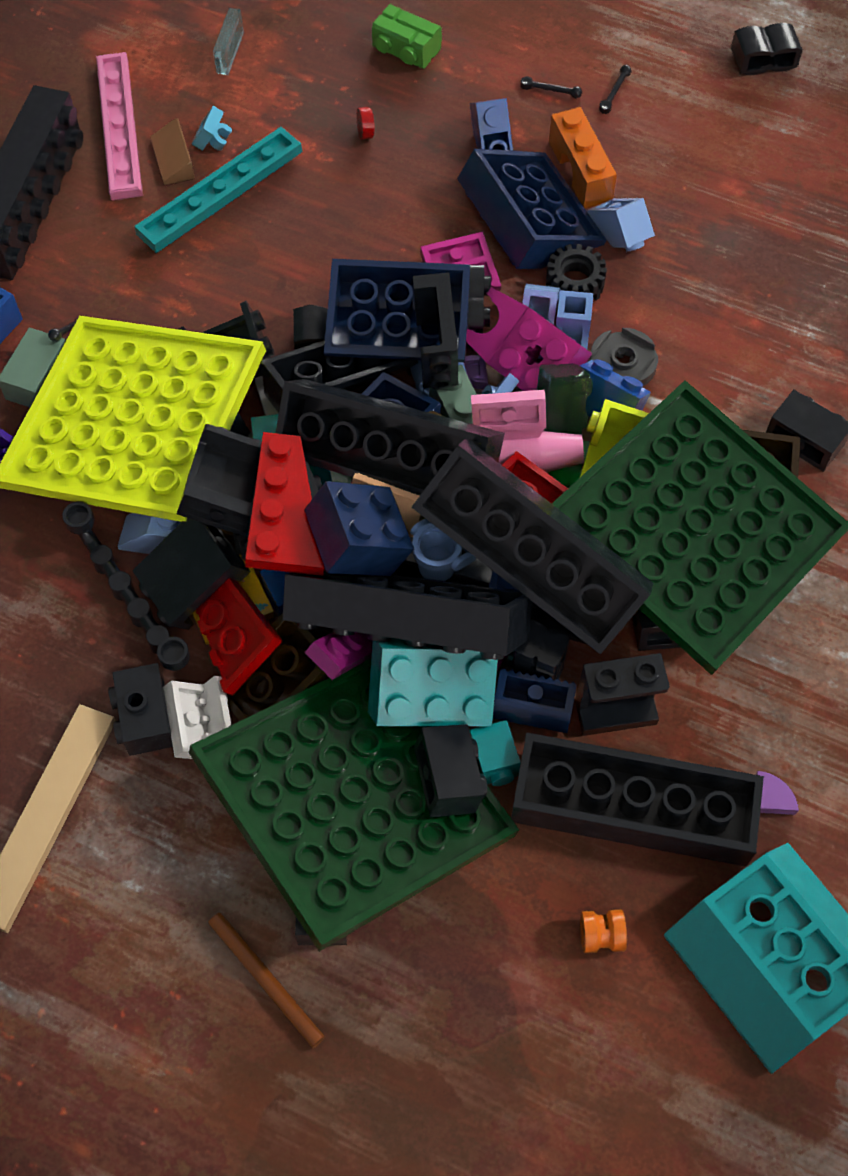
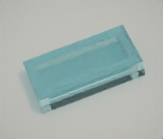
(228, 41)

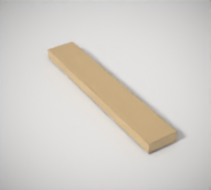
(49, 808)

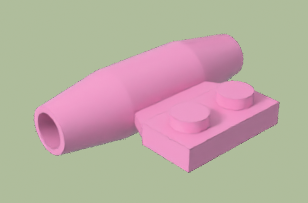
(523, 420)

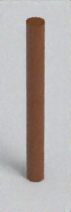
(266, 980)

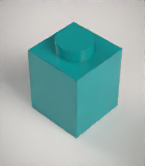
(496, 753)

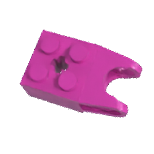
(519, 341)

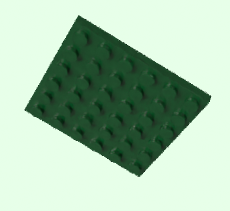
(704, 521)
(340, 806)

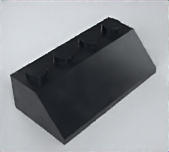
(312, 365)

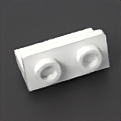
(195, 712)

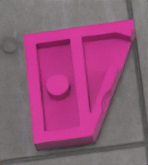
(463, 250)

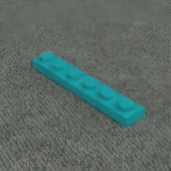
(218, 189)

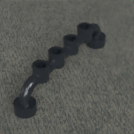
(170, 650)

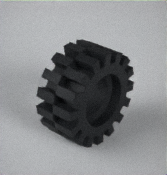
(579, 261)

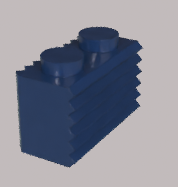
(534, 700)

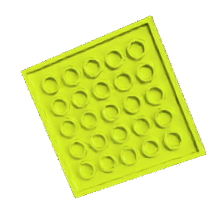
(128, 414)

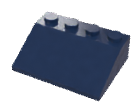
(527, 205)
(375, 309)

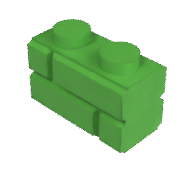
(406, 36)

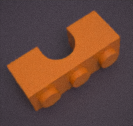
(591, 169)

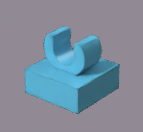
(210, 130)

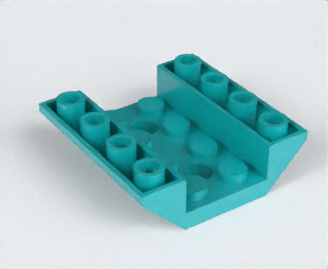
(760, 967)

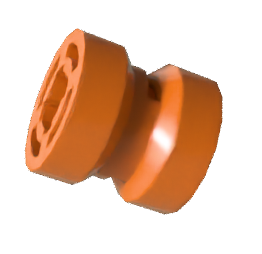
(603, 931)

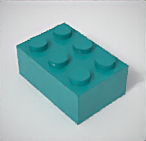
(430, 686)

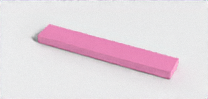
(119, 126)

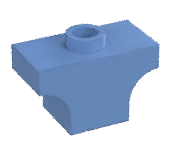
(574, 315)

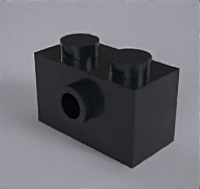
(141, 709)

